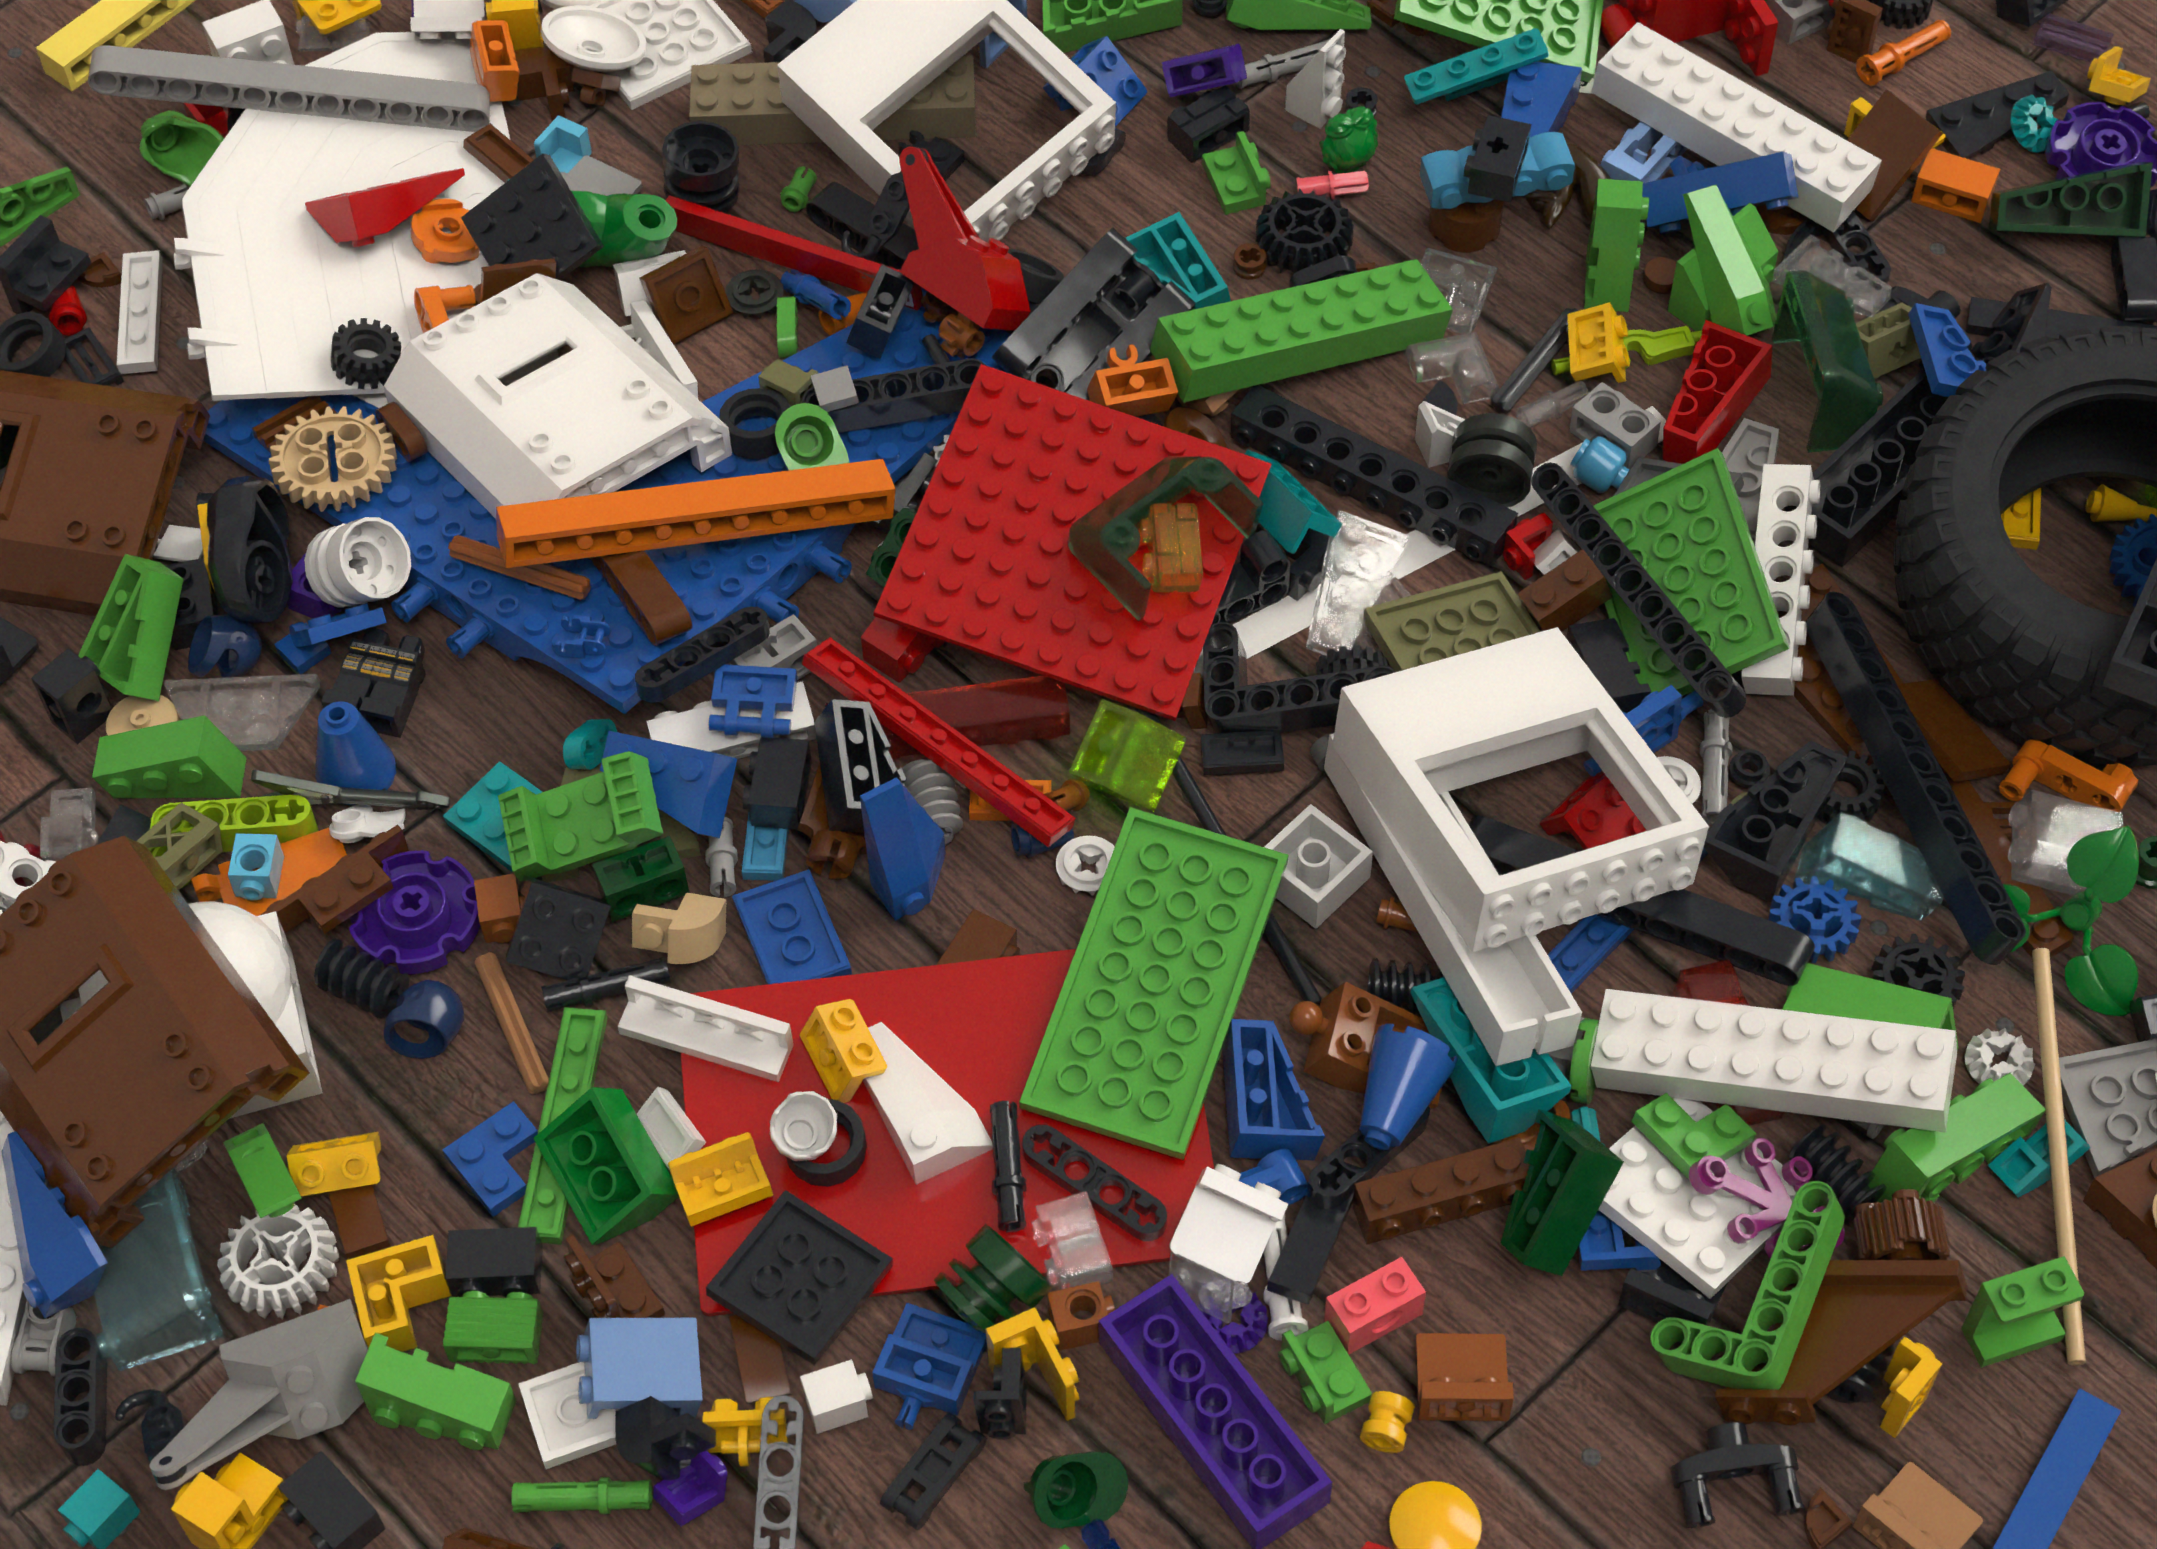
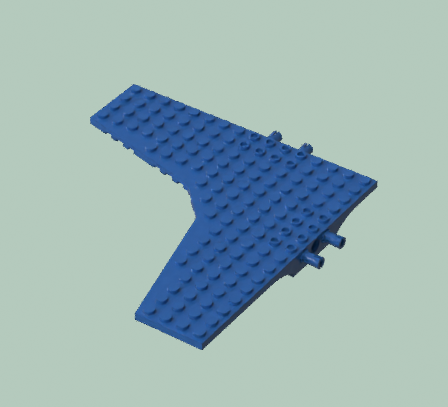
(707, 576)

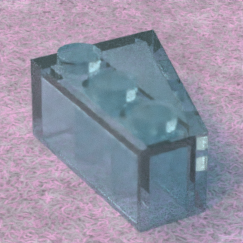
(1871, 867)

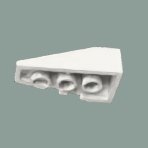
(922, 1112)

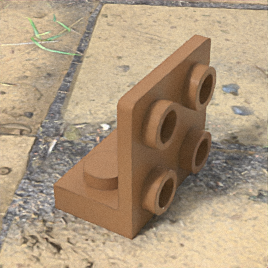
(1916, 1514)

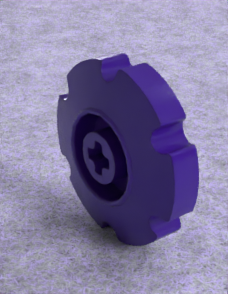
(2100, 139)
(422, 916)

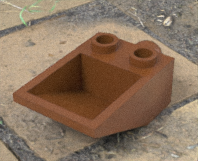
(1345, 1034)

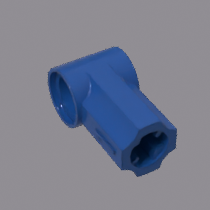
(1280, 1172)

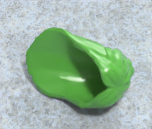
(178, 145)

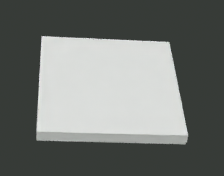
(676, 37)

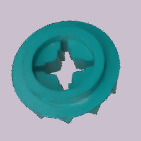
(2025, 127)

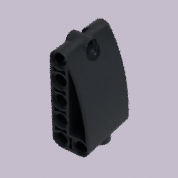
(1096, 307)

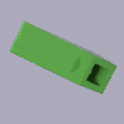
(262, 1172)

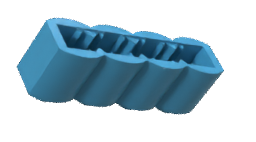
(1545, 167)

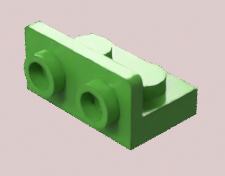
(1237, 176)
(1324, 1371)

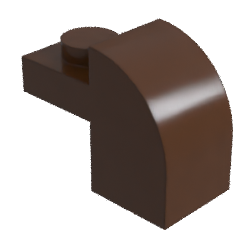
(544, 75)

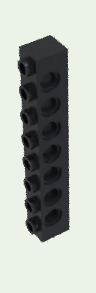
(1373, 475)

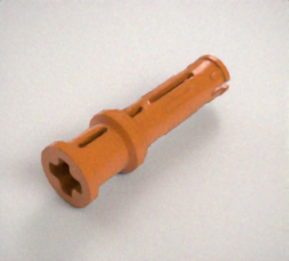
(1892, 56)

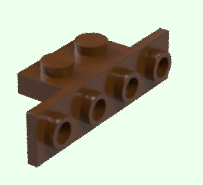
(344, 888)

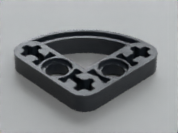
(1855, 234)

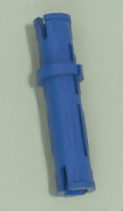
(810, 291)

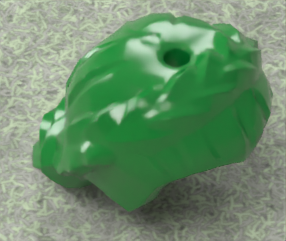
(1349, 140)

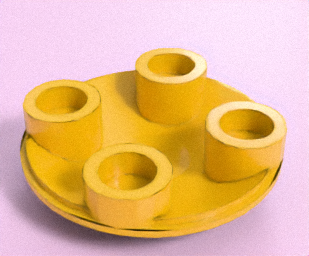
(1434, 1518)

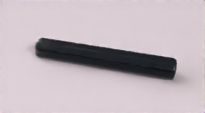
(1533, 364)

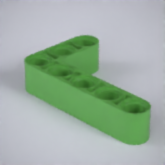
(1770, 1305)

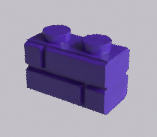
(1204, 70)

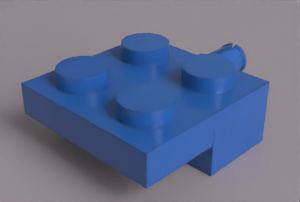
(928, 1362)

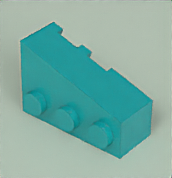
(1178, 257)

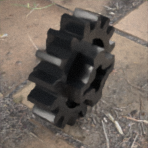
(1920, 967)

